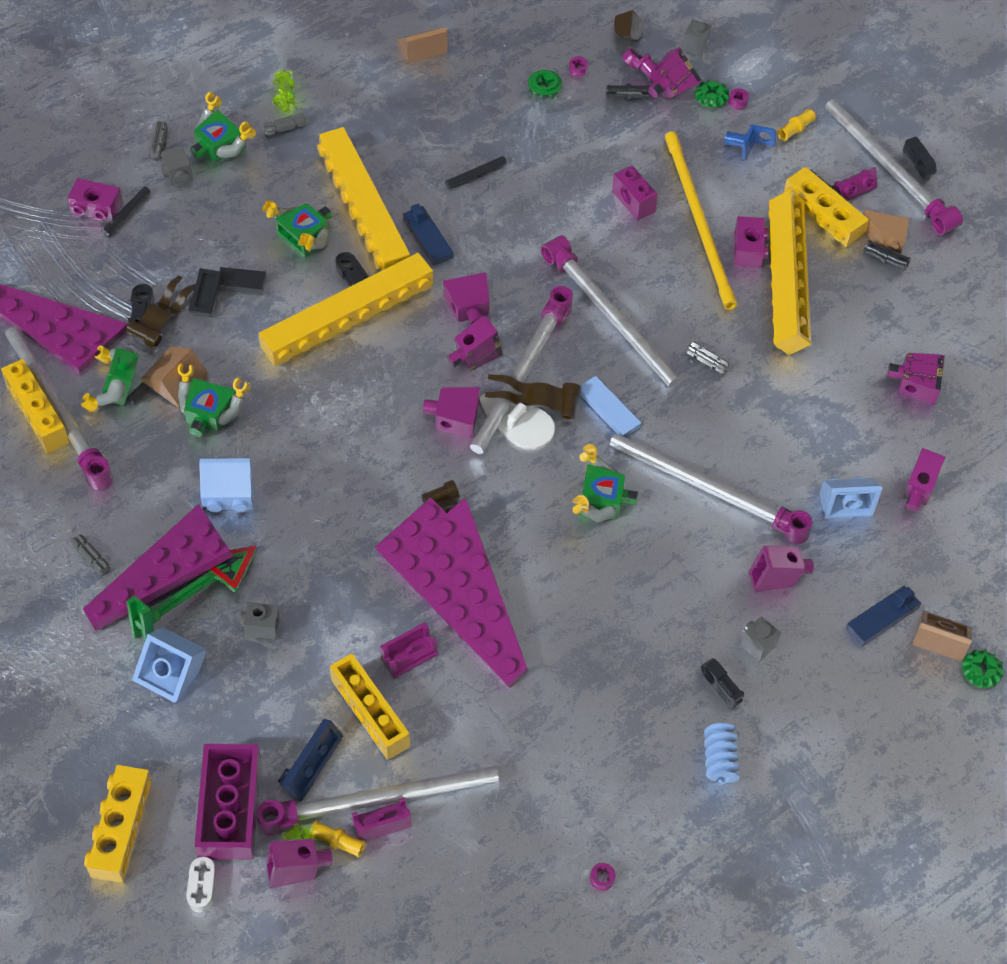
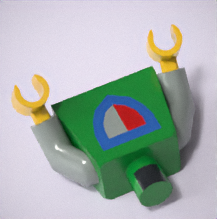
(217, 134)
(300, 226)
(118, 377)
(207, 403)
(602, 489)

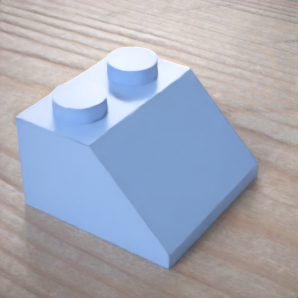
(226, 484)
(849, 497)
(168, 664)

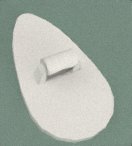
(523, 424)

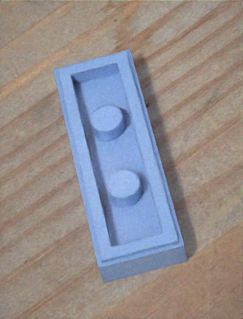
(609, 407)

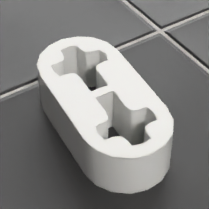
(194, 884)

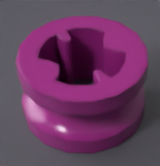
(578, 60)
(738, 104)
(602, 886)

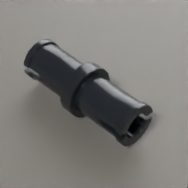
(627, 91)
(886, 255)

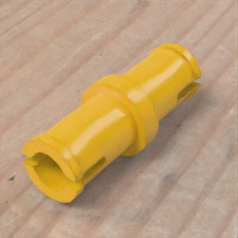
(796, 124)
(337, 839)

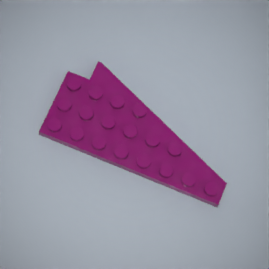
(450, 570)

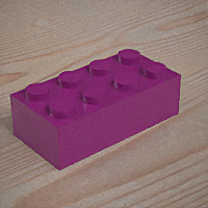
(228, 802)

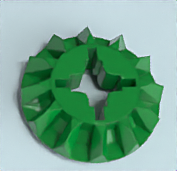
(548, 77)
(711, 100)
(973, 672)

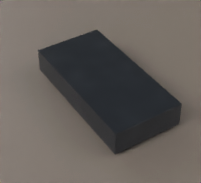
(243, 280)
(206, 292)

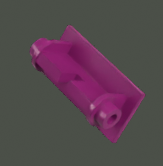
(857, 184)

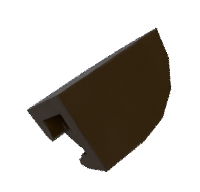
(628, 26)

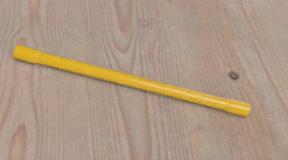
(725, 290)

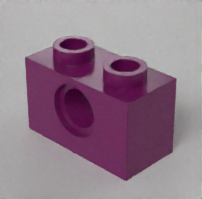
(634, 192)
(94, 199)
(749, 242)

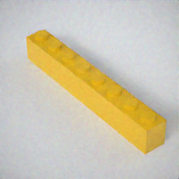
(362, 198)
(789, 273)
(346, 309)

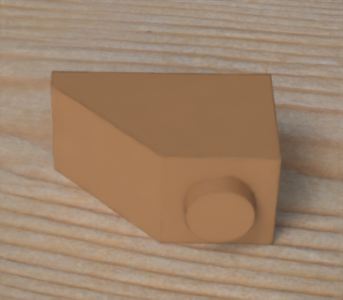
(887, 229)

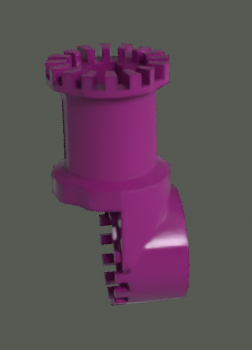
(638, 62)

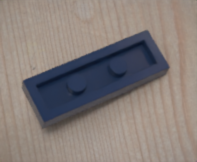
(427, 235)
(883, 615)
(311, 760)

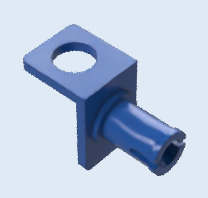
(747, 141)

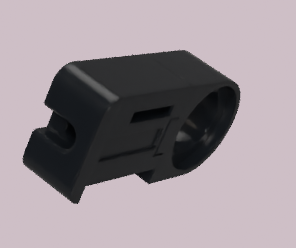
(923, 161)
(352, 273)
(138, 305)
(722, 683)

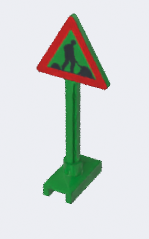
(228, 572)

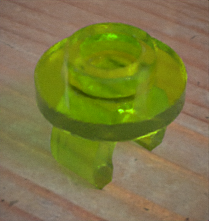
(283, 77)
(285, 97)
(297, 832)

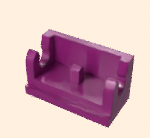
(408, 650)
(382, 821)

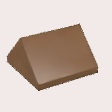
(424, 45)
(164, 375)
(943, 636)

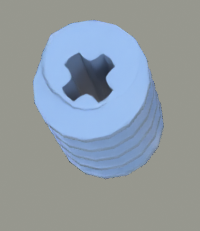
(720, 753)

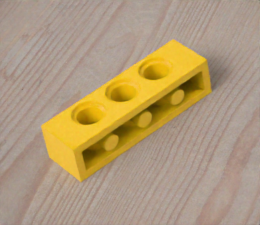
(828, 207)
(35, 405)
(370, 706)
(114, 864)

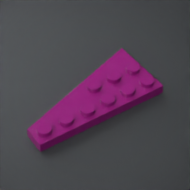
(58, 327)
(174, 559)

